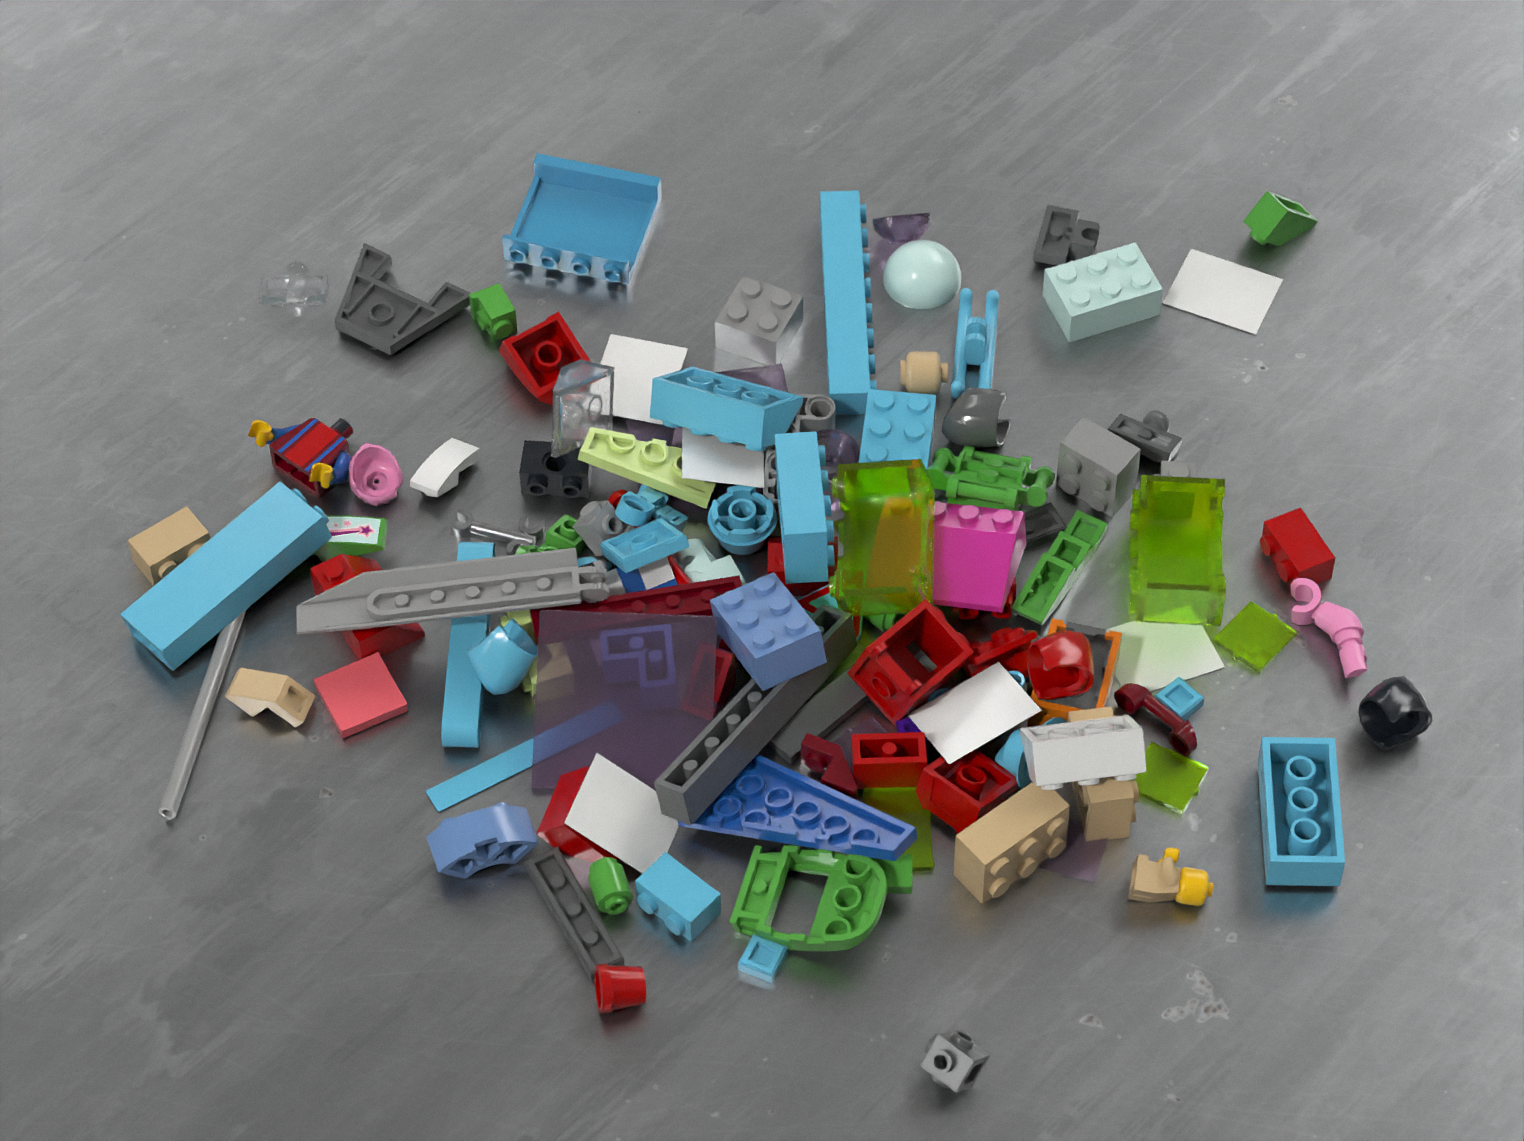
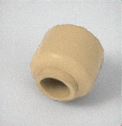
(923, 372)

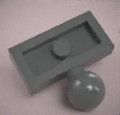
(1148, 435)

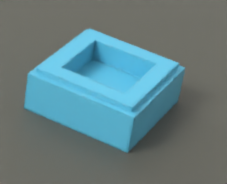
(1180, 698)
(762, 958)

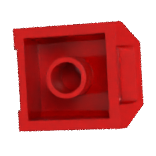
(540, 354)
(964, 789)

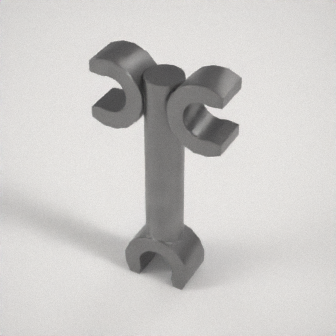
(523, 537)

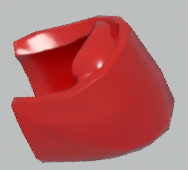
(1061, 665)

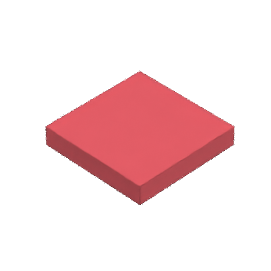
(360, 695)

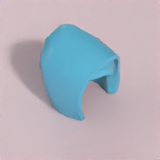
(503, 657)

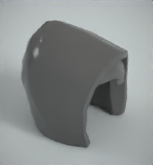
(975, 419)

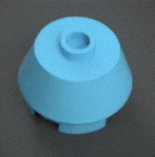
(742, 519)

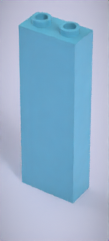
(227, 575)

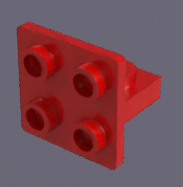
(1006, 647)

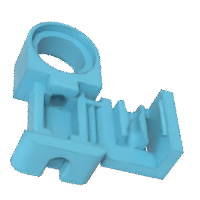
(640, 507)

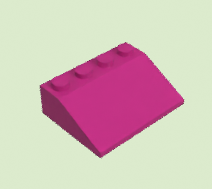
(976, 555)

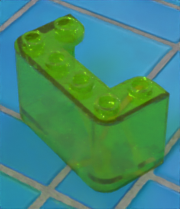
(884, 537)
(1177, 551)

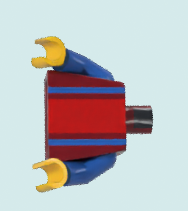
(308, 452)

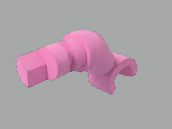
(1336, 621)

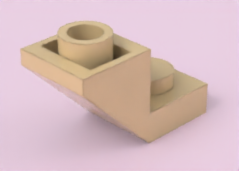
(260, 690)

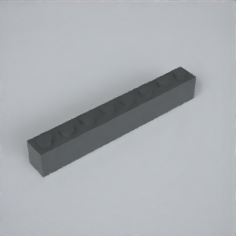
(747, 727)

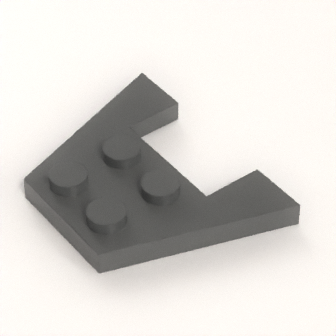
(387, 315)

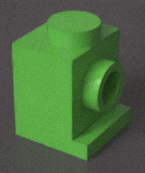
(493, 311)

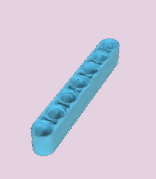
(463, 688)

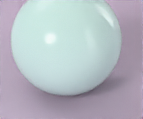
(922, 275)

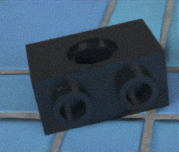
(551, 475)

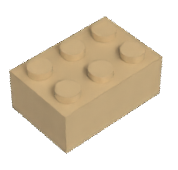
(1108, 806)
(1011, 841)

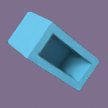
(677, 897)

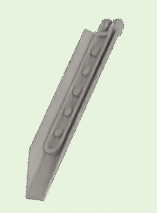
(453, 591)

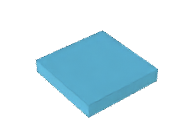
(644, 545)

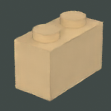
(167, 544)

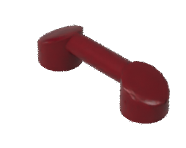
(1134, 696)

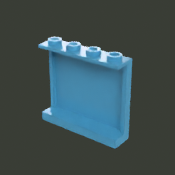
(584, 219)

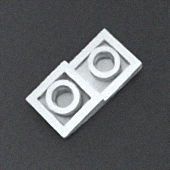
(442, 467)

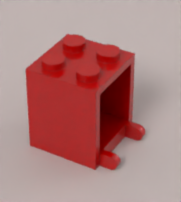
(895, 677)

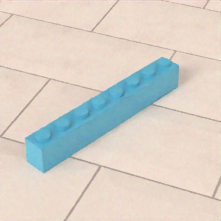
(844, 301)

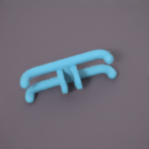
(975, 341)

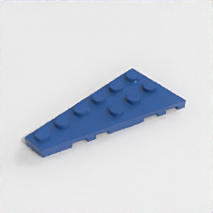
(793, 809)

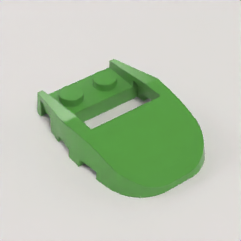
(846, 910)

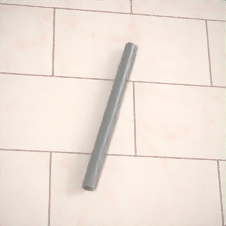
(199, 718)

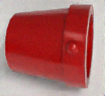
(619, 987)

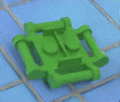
(989, 479)

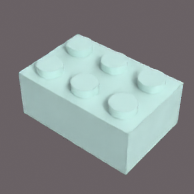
(1102, 292)

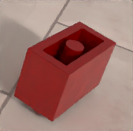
(1297, 548)
(888, 759)

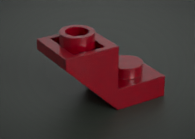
(828, 758)

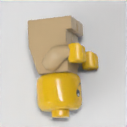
(1164, 882)

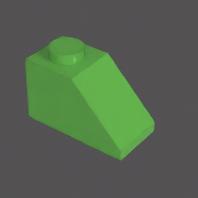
(1278, 219)

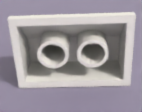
(1084, 751)

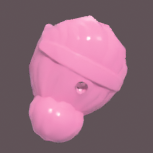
(373, 464)

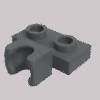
(1065, 235)

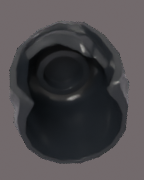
(1394, 713)

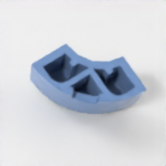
(482, 839)

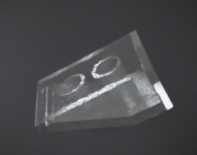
(579, 402)

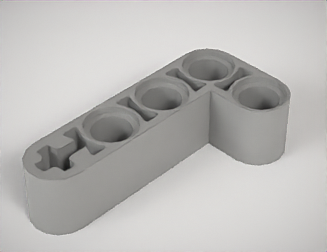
(806, 420)

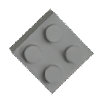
(759, 321)
(1097, 466)

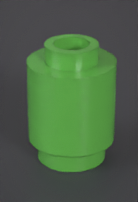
(610, 886)

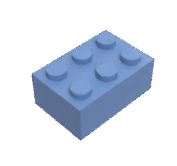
(768, 631)

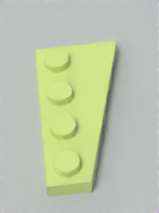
(644, 462)

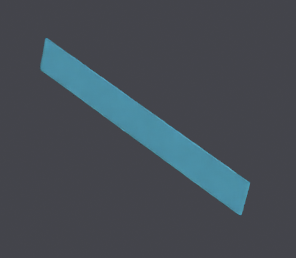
(482, 776)

